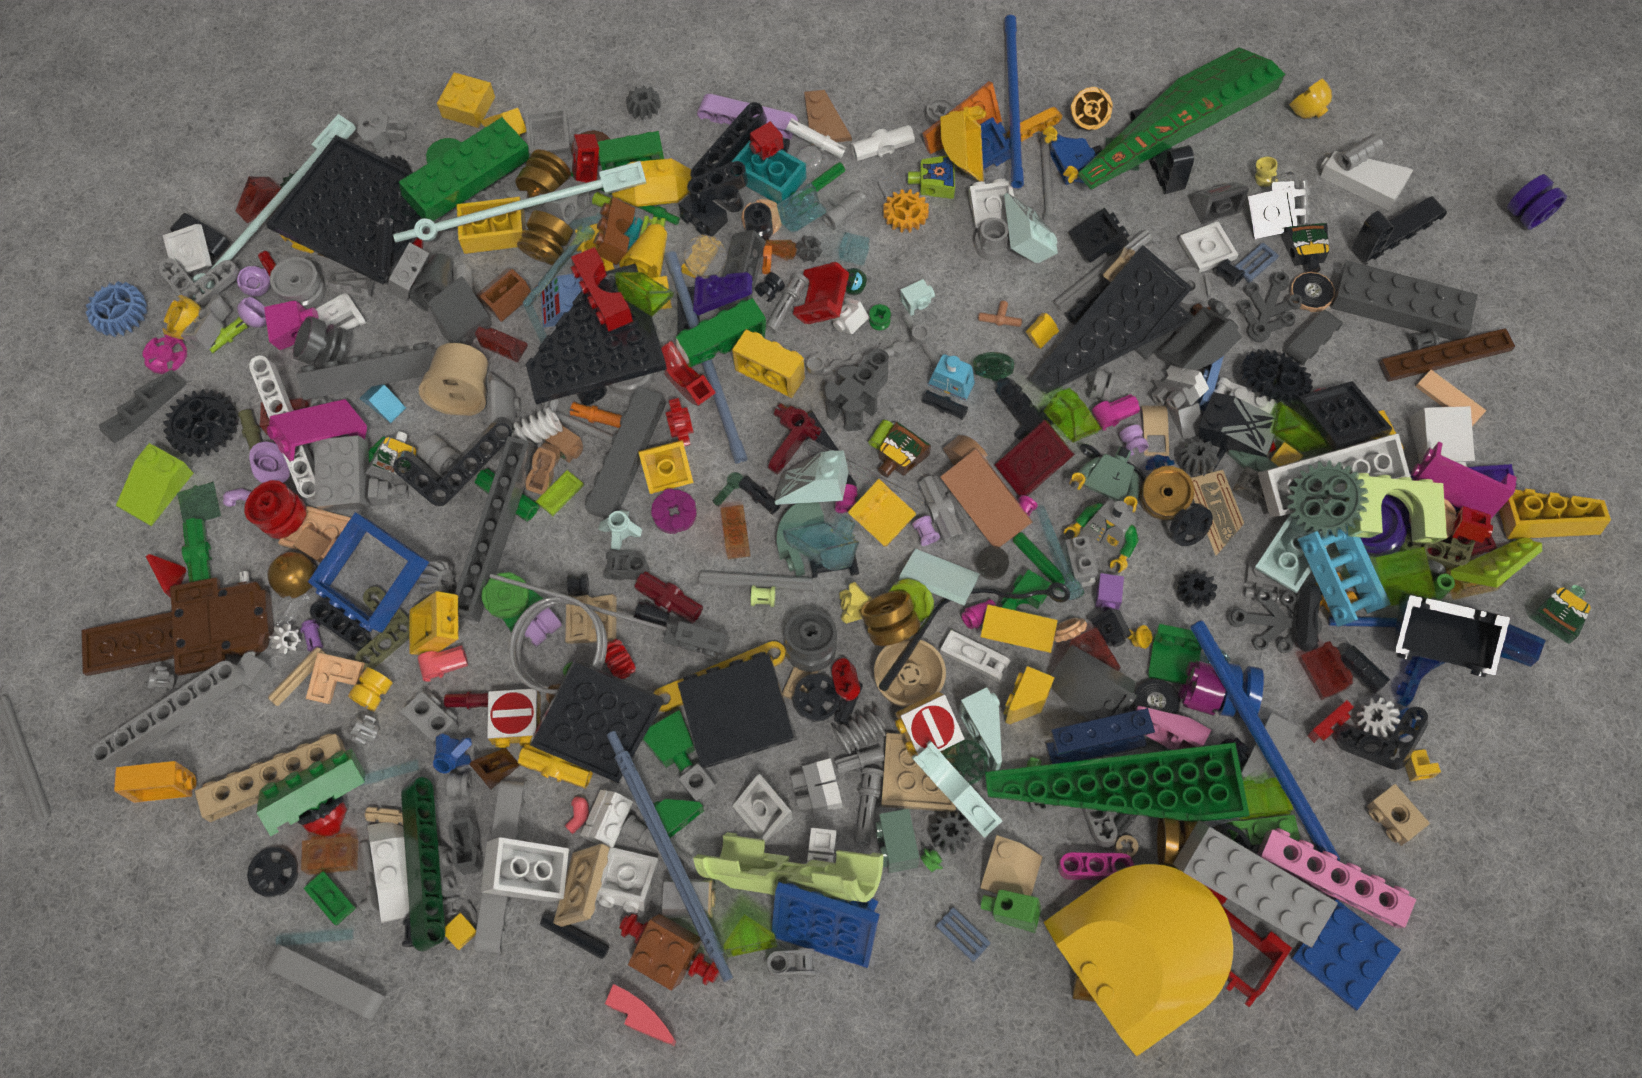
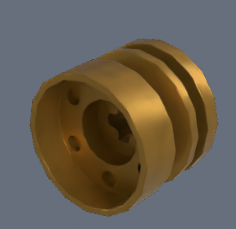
(542, 173)
(544, 237)

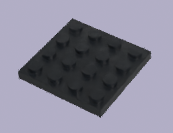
(587, 710)

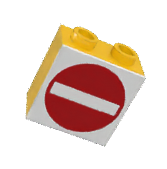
(513, 716)
(928, 721)

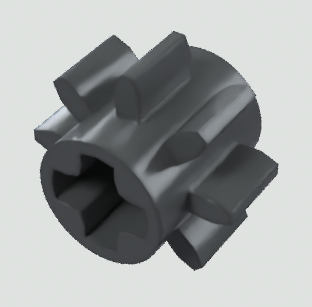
(808, 248)

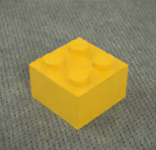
(466, 99)

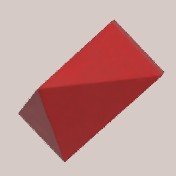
(166, 572)

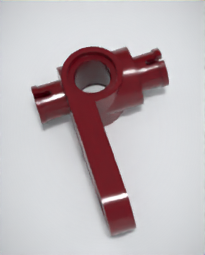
(794, 440)

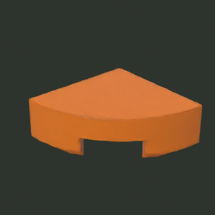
(767, 259)

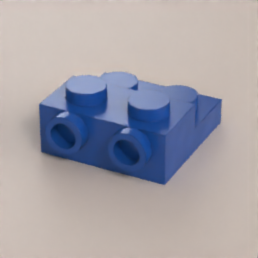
(994, 145)

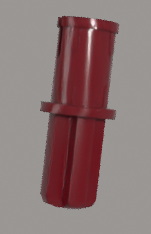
(468, 700)

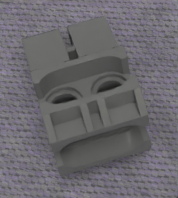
(857, 390)

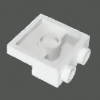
(988, 200)
(627, 880)

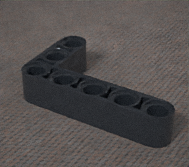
(726, 155)
(1171, 165)
(1381, 234)
(458, 467)

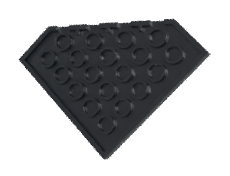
(587, 356)

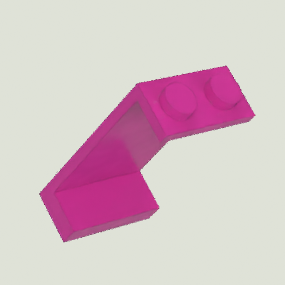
(313, 425)
(1463, 485)

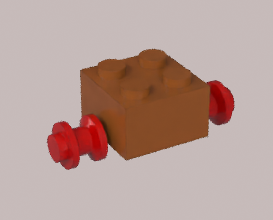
(666, 951)

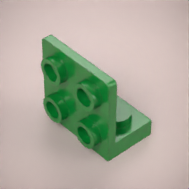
(1172, 652)

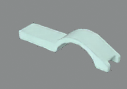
(957, 789)

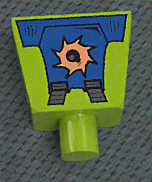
(935, 177)

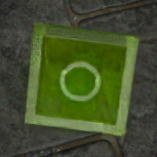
(642, 291)
(1296, 430)
(749, 938)

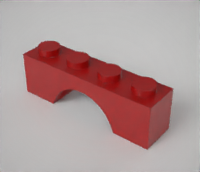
(610, 307)

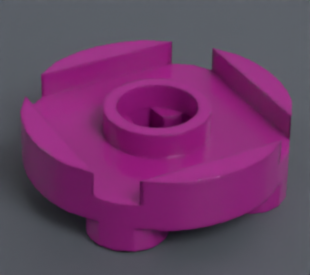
(671, 499)

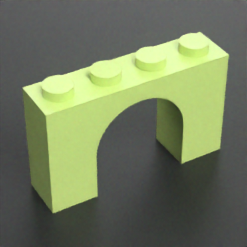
(1421, 498)

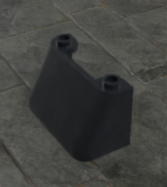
(1449, 633)

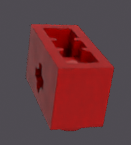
(585, 157)

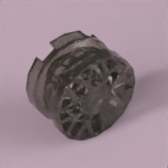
(992, 563)

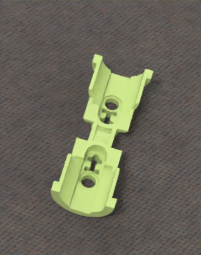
(748, 868)

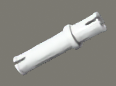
(816, 138)

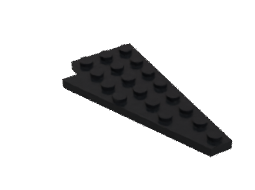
(1128, 314)

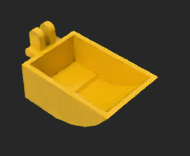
(963, 140)

